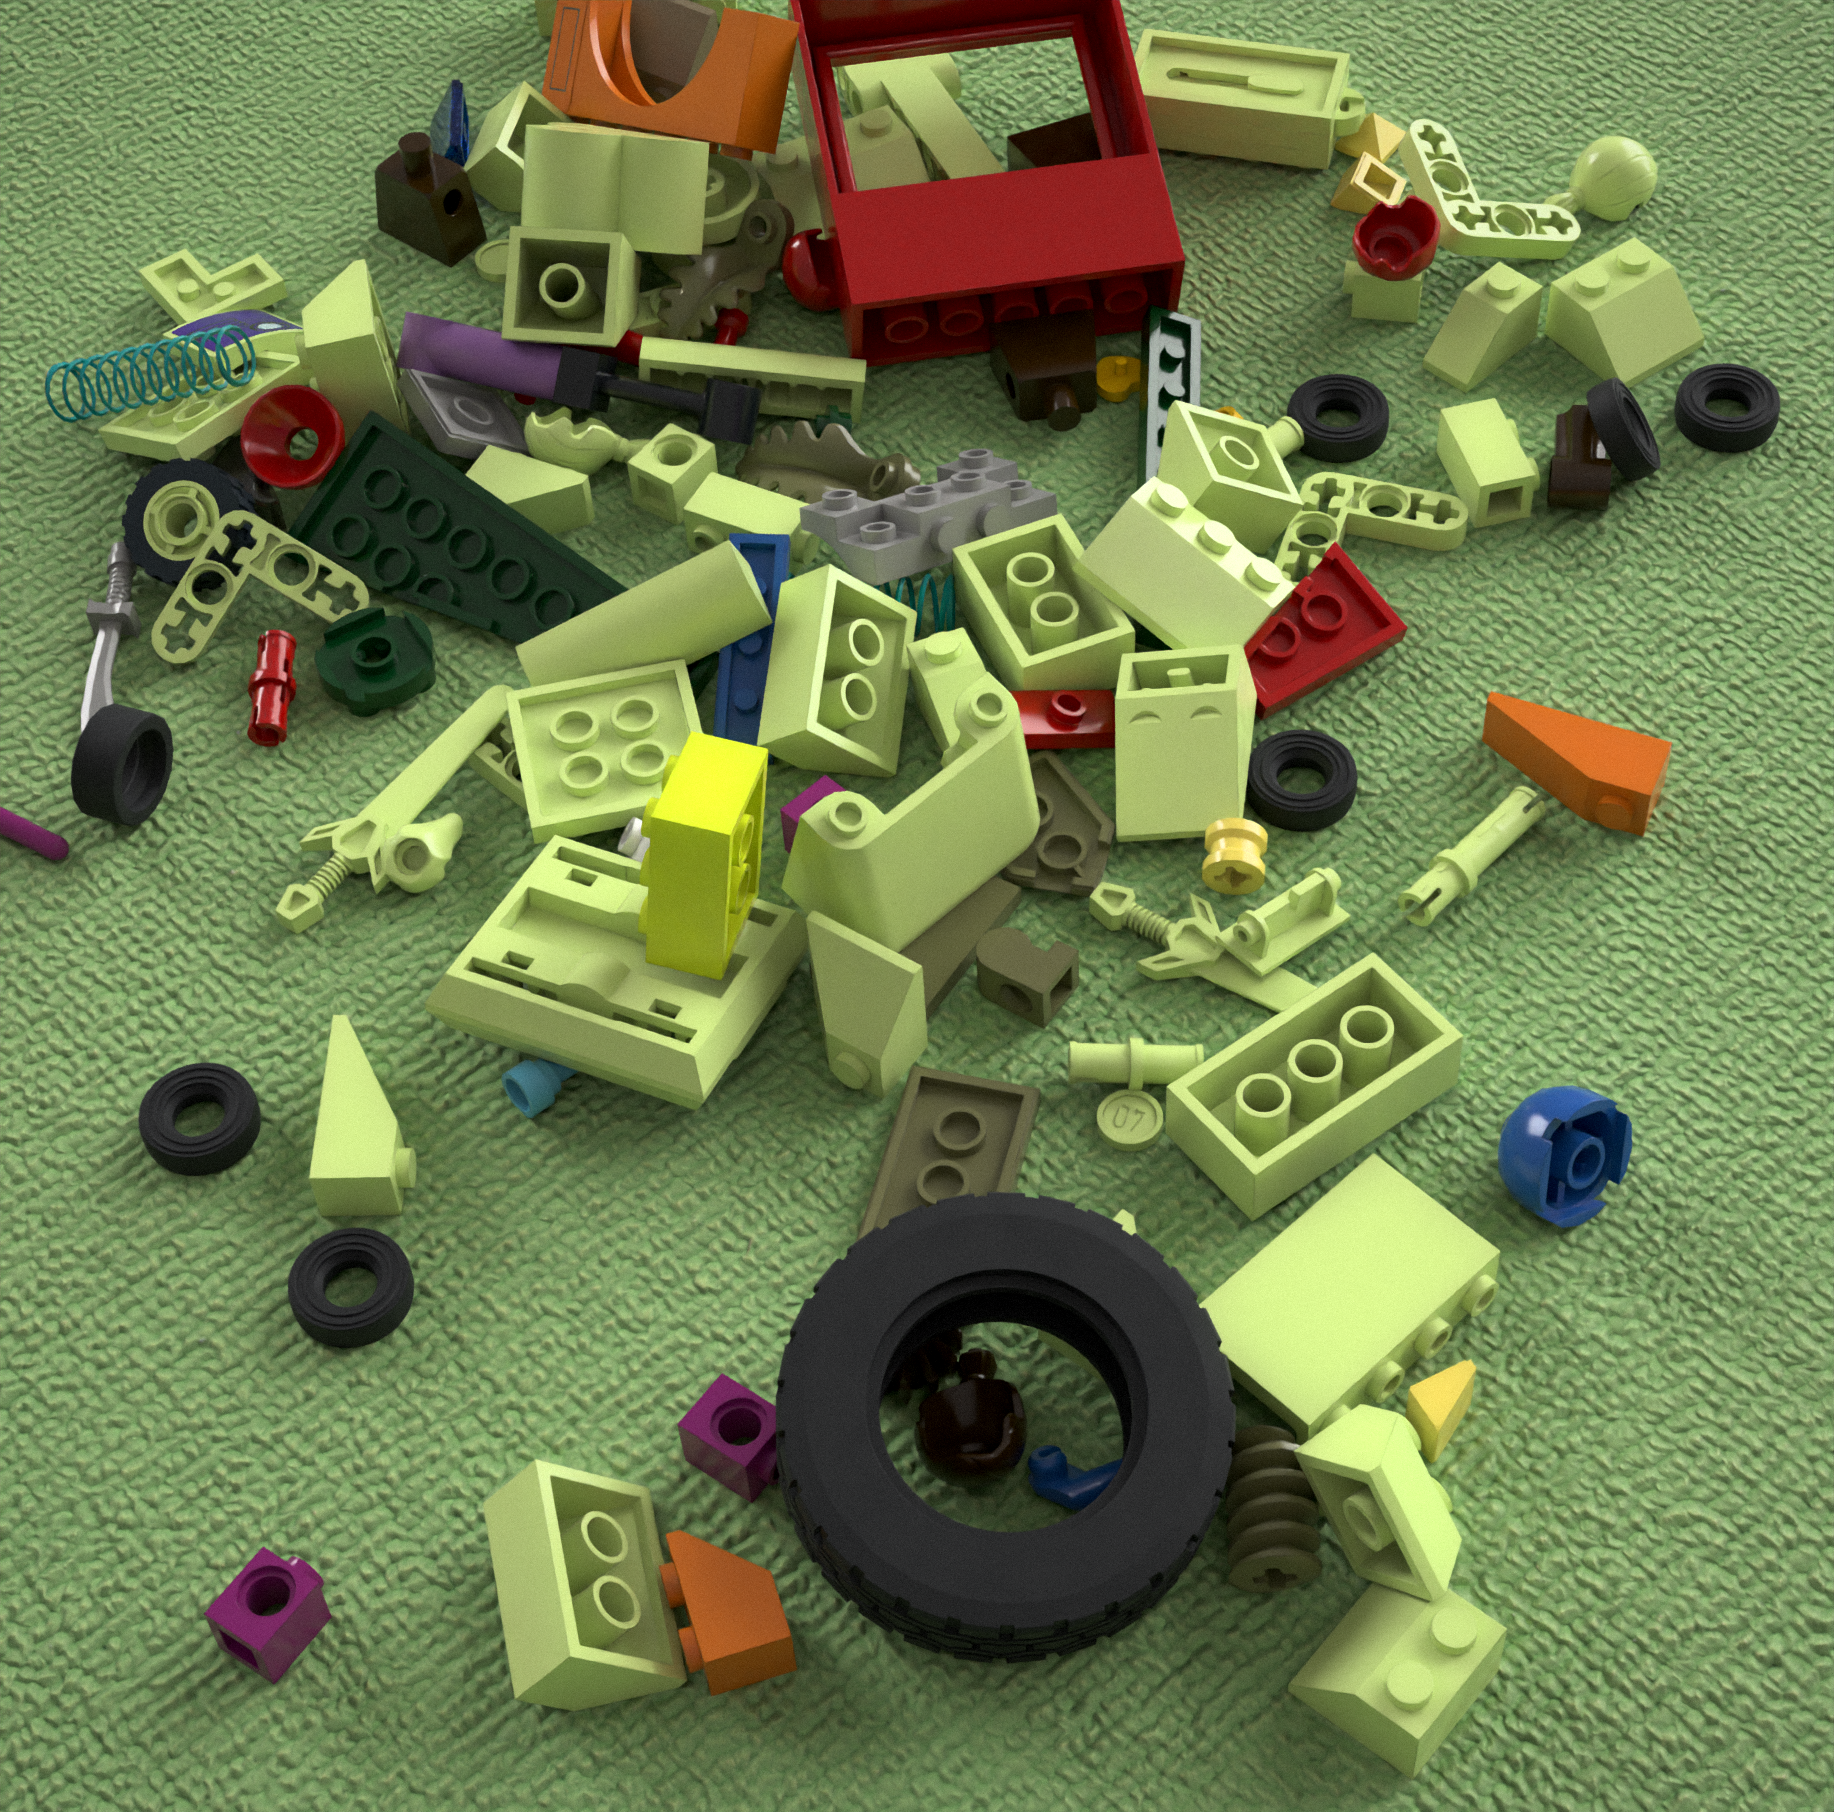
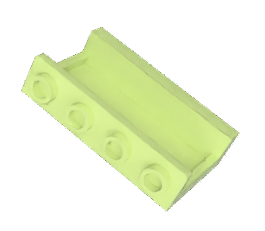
(1351, 1298)

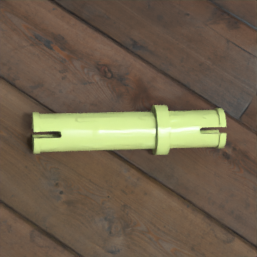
(1457, 869)

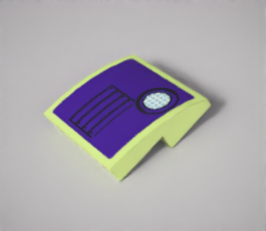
(263, 329)

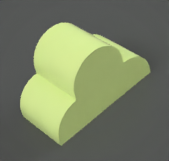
(616, 183)

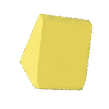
(1366, 184)
(1439, 1405)

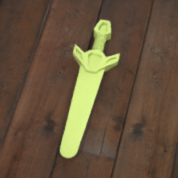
(361, 839)
(1193, 949)

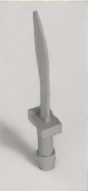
(108, 622)

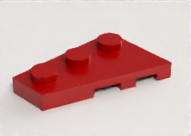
(1320, 633)

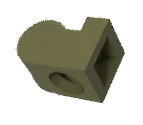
(1024, 976)

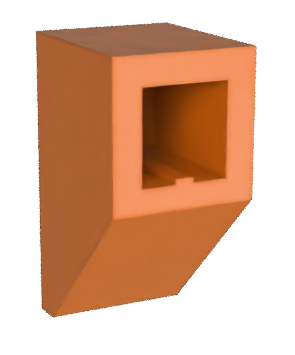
(732, 1613)

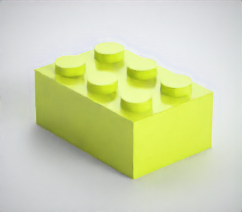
(703, 854)

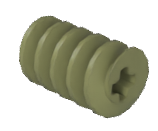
(1270, 1514)

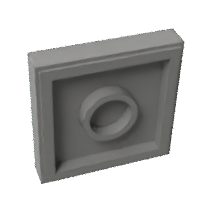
(461, 415)

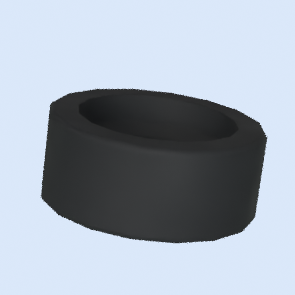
(122, 764)

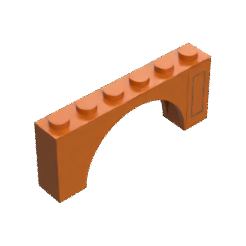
(729, 102)

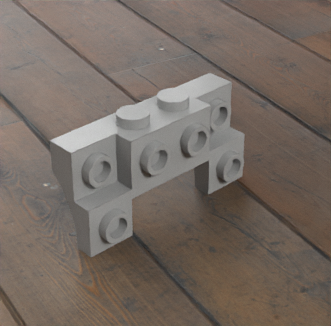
(924, 523)

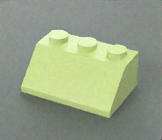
(880, 154)
(352, 351)
(1181, 572)
(837, 675)
(581, 1589)

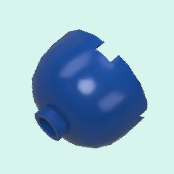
(1563, 1152)

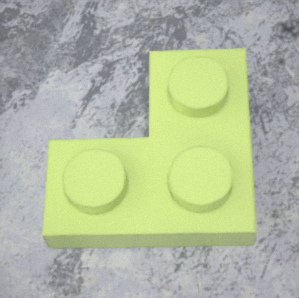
(191, 292)

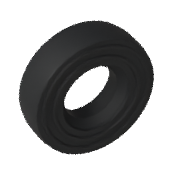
(1341, 393)
(1623, 429)
(1723, 432)
(1295, 810)
(206, 1152)
(361, 1323)

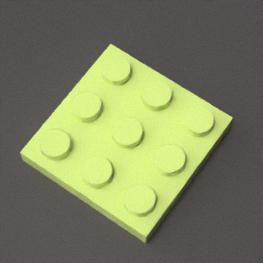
(199, 422)
(599, 745)

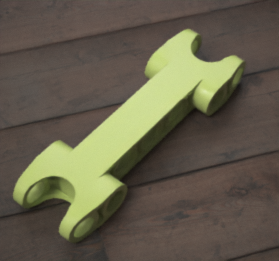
(923, 98)

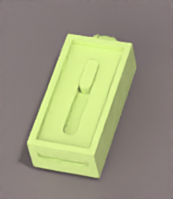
(1247, 98)

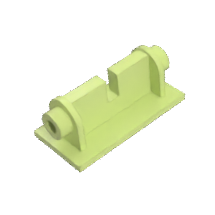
(1286, 923)

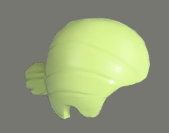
(1609, 179)
(579, 446)

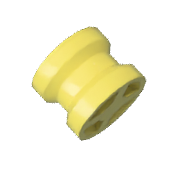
(1234, 856)

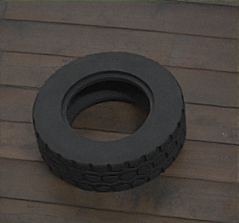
(1034, 1268)

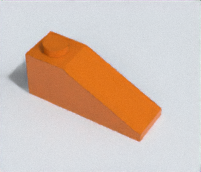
(1583, 763)

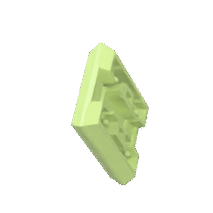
(603, 1004)

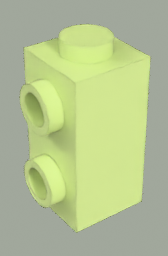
(1486, 462)
(733, 506)

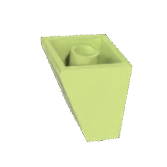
(569, 287)

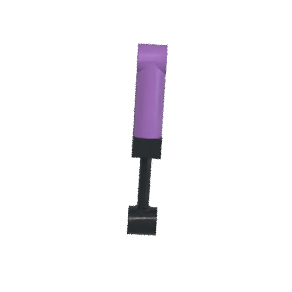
(567, 375)

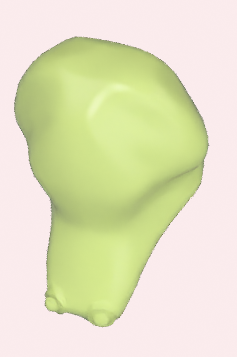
(420, 851)

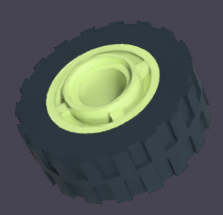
(165, 503)

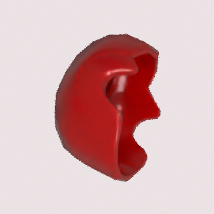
(1397, 239)
(809, 271)

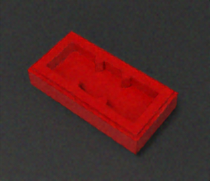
(1067, 718)

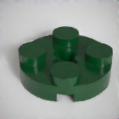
(379, 685)

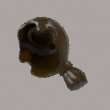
(973, 1429)

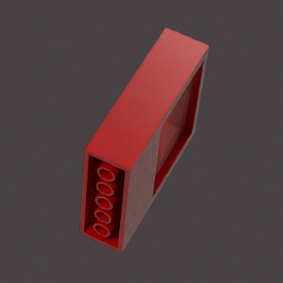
(944, 258)

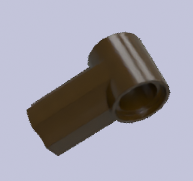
(1579, 464)

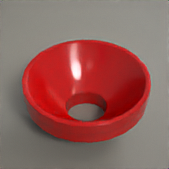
(274, 423)

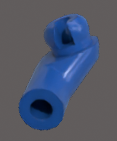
(1064, 1483)

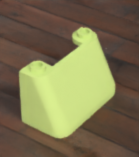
(933, 849)

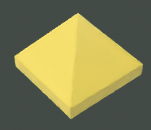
(1374, 137)

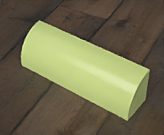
(790, 381)
(659, 621)

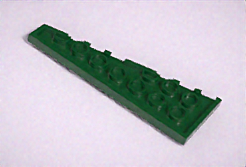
(448, 543)

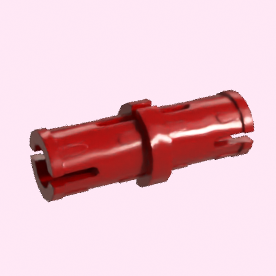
(272, 688)

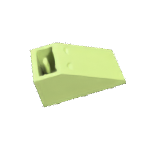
(1182, 740)

